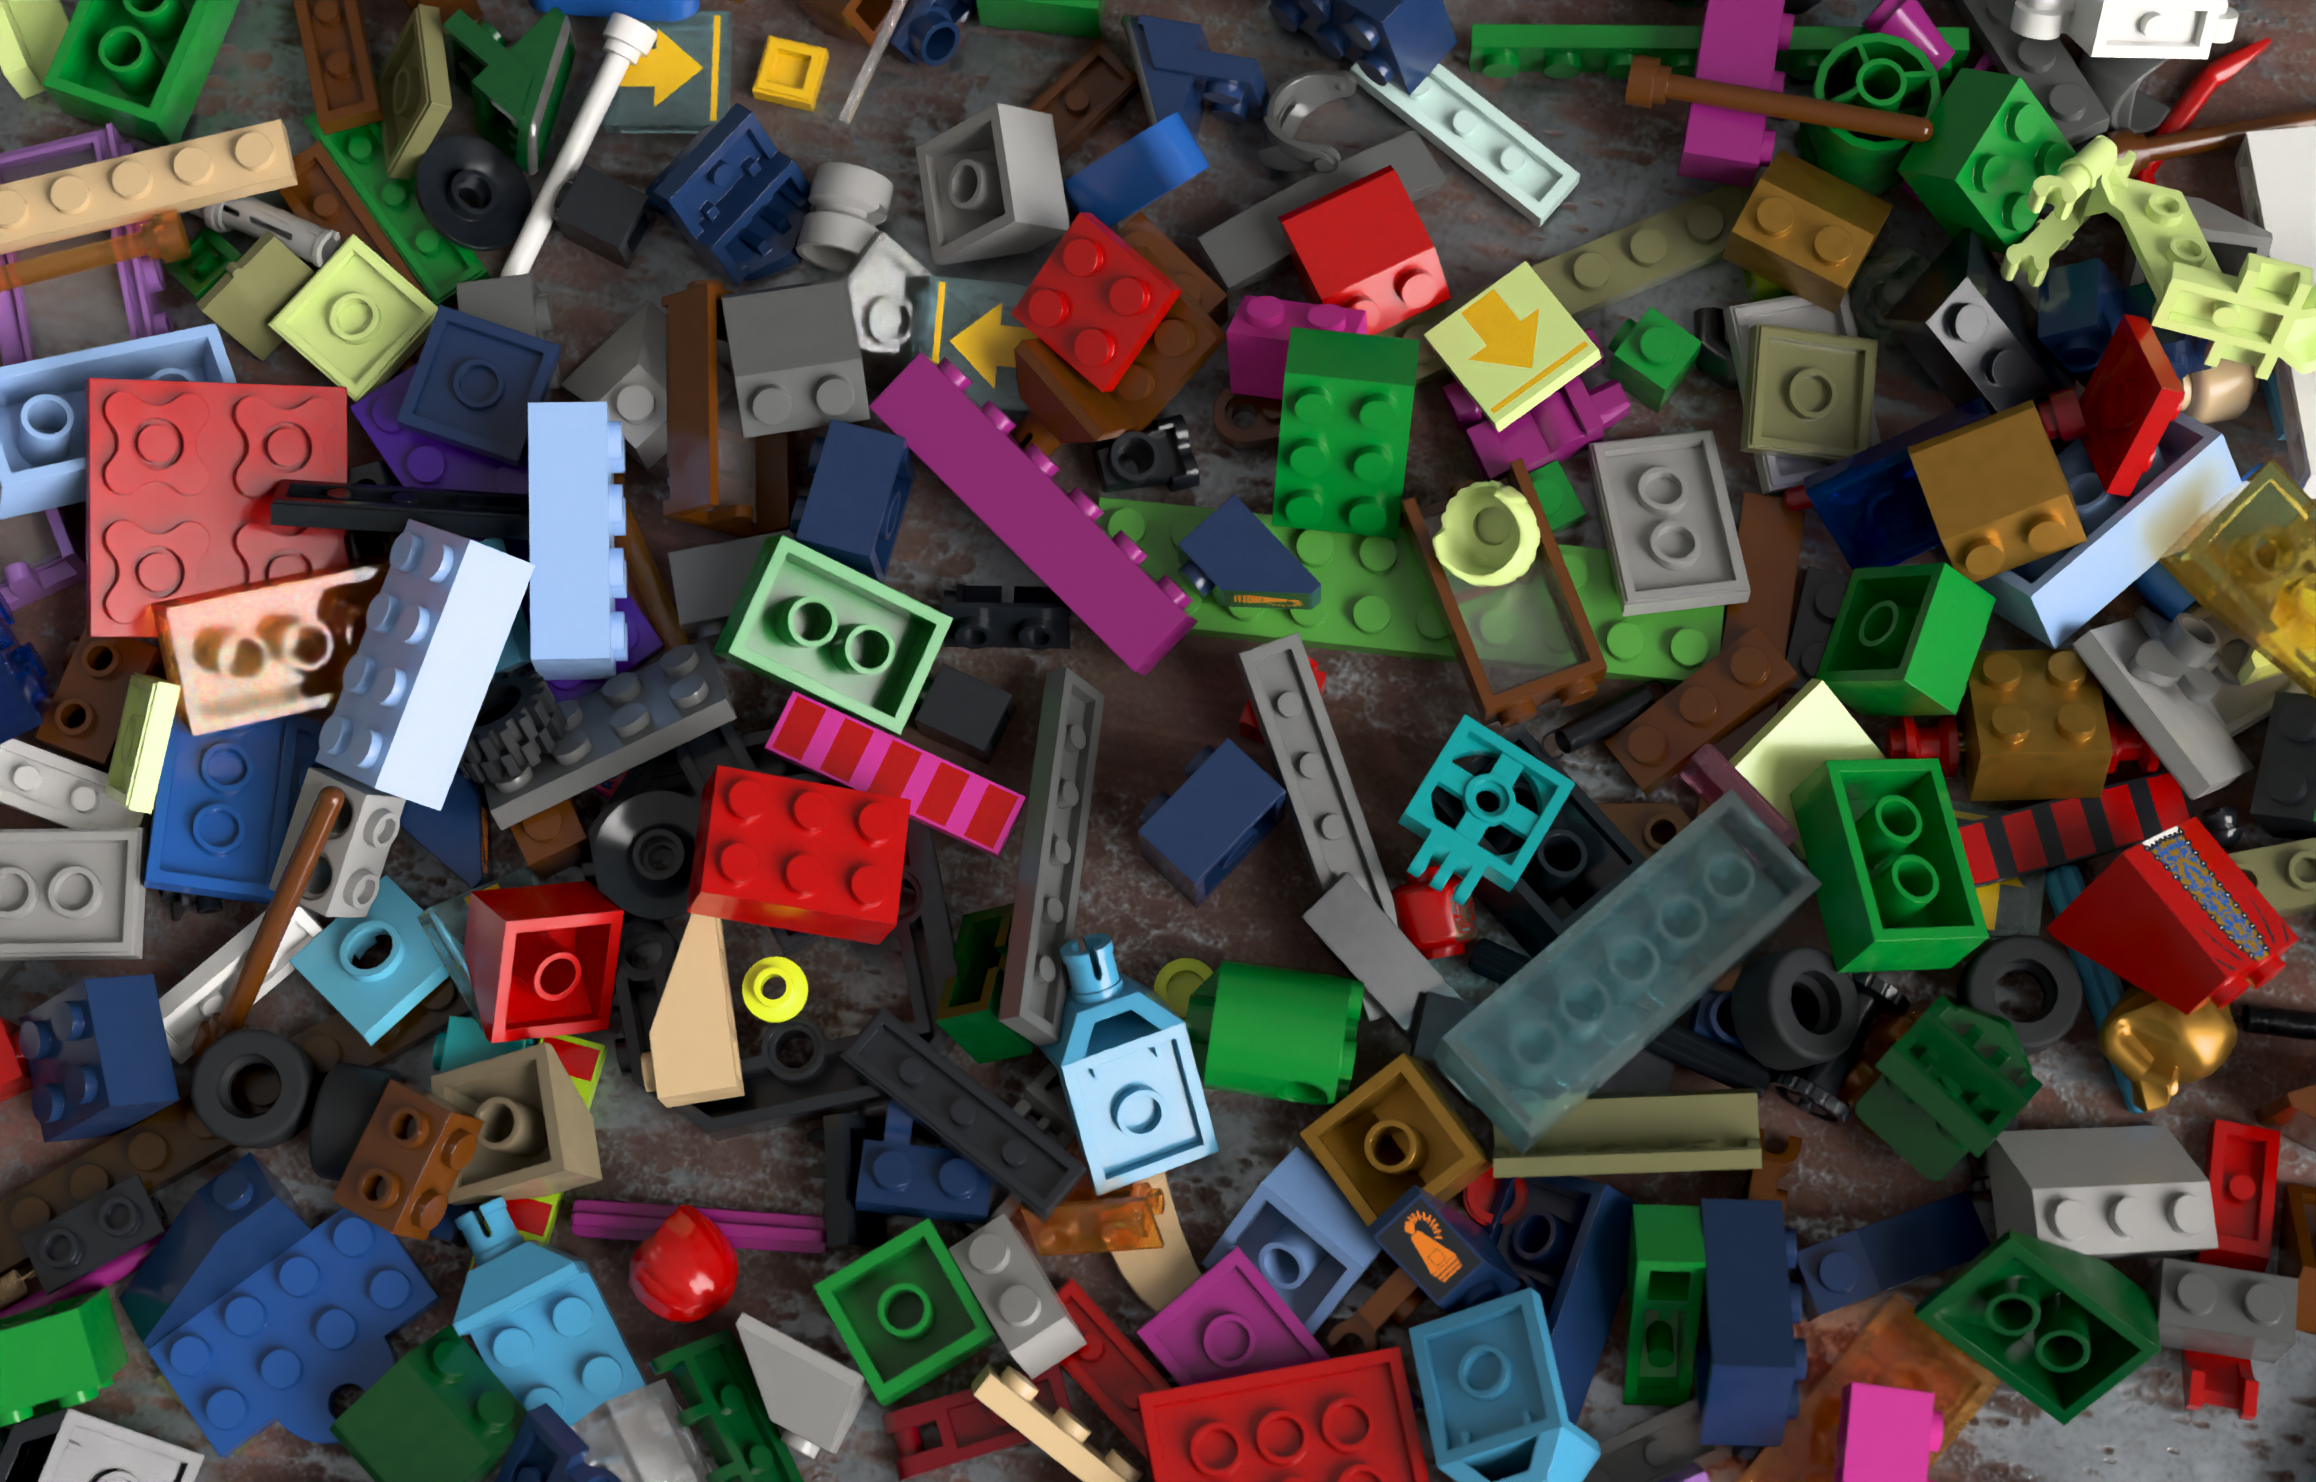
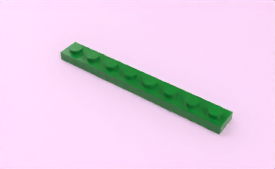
(1574, 49)

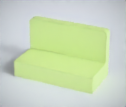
(29, 41)

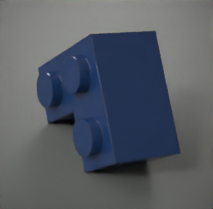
(2082, 310)

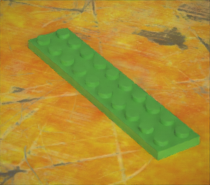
(1382, 604)

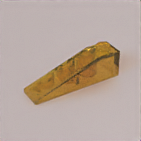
(2256, 569)

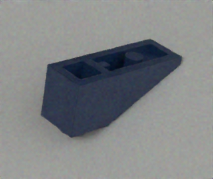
(212, 1246)
(1888, 1255)

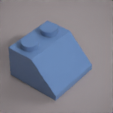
(1302, 1239)

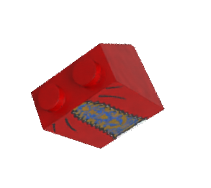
(2178, 921)

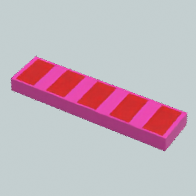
(879, 763)

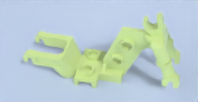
(2244, 317)

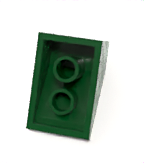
(2046, 1321)

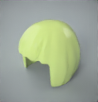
(1487, 535)

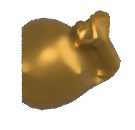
(2164, 1046)

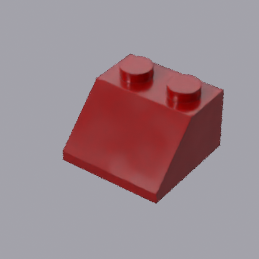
(1366, 251)
(542, 959)

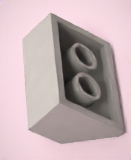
(2102, 1191)

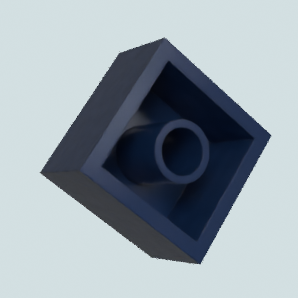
(855, 497)
(1210, 820)
(98, 1058)

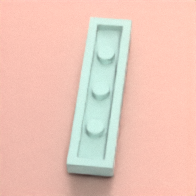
(1481, 141)

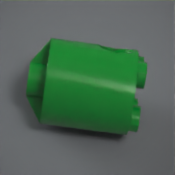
(1875, 74)
(1275, 1032)

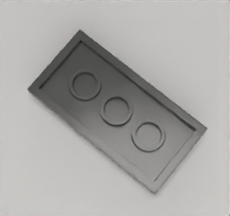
(619, 729)

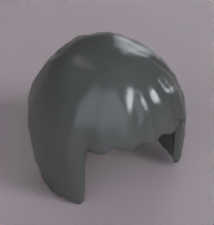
(2117, 87)

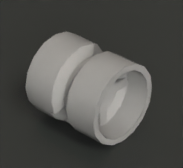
(848, 208)

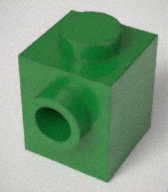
(1652, 357)

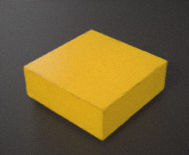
(790, 73)

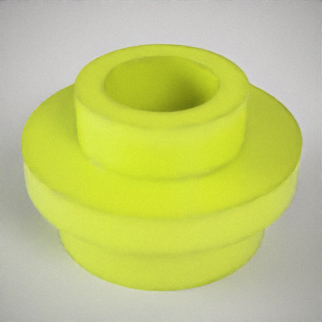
(789, 1003)

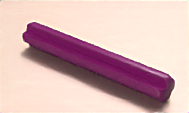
(743, 1227)

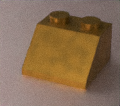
(1806, 231)
(1997, 493)
(1395, 1136)

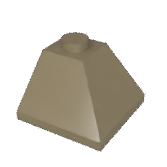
(534, 1129)

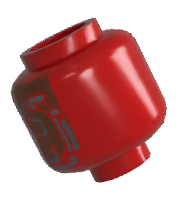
(1431, 918)

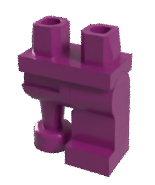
(1547, 432)

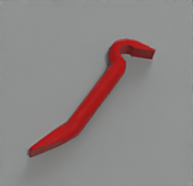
(2198, 94)

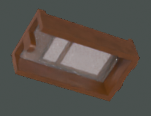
(714, 471)
(1515, 639)

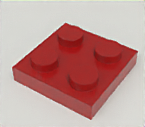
(1096, 301)
(2129, 405)

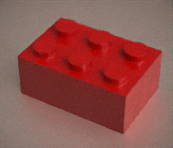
(798, 855)

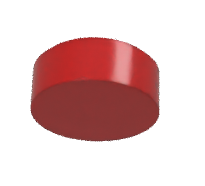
(1480, 1194)

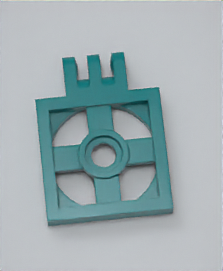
(1458, 848)

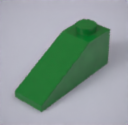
(1662, 1303)

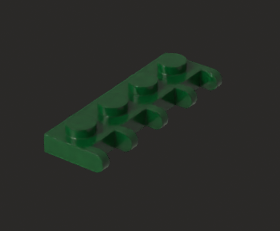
(728, 1411)

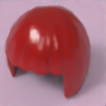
(684, 1268)

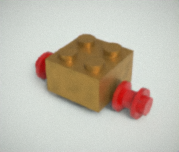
(2027, 730)

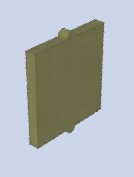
(255, 293)

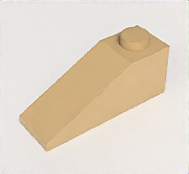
(695, 1028)

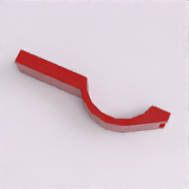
(2243, 1189)

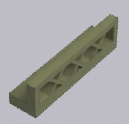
(1643, 1136)

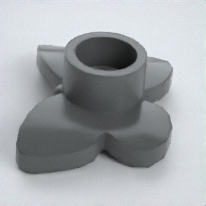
(2178, 654)

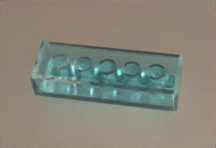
(1626, 971)

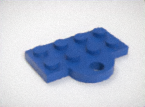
(228, 807)
(297, 1334)

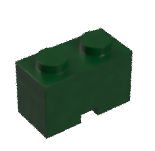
(972, 997)

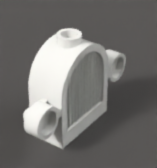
(2130, 26)

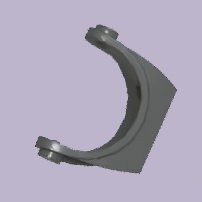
(1287, 110)

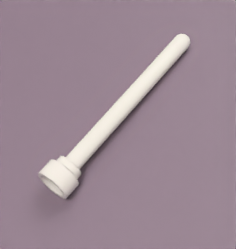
(624, 45)

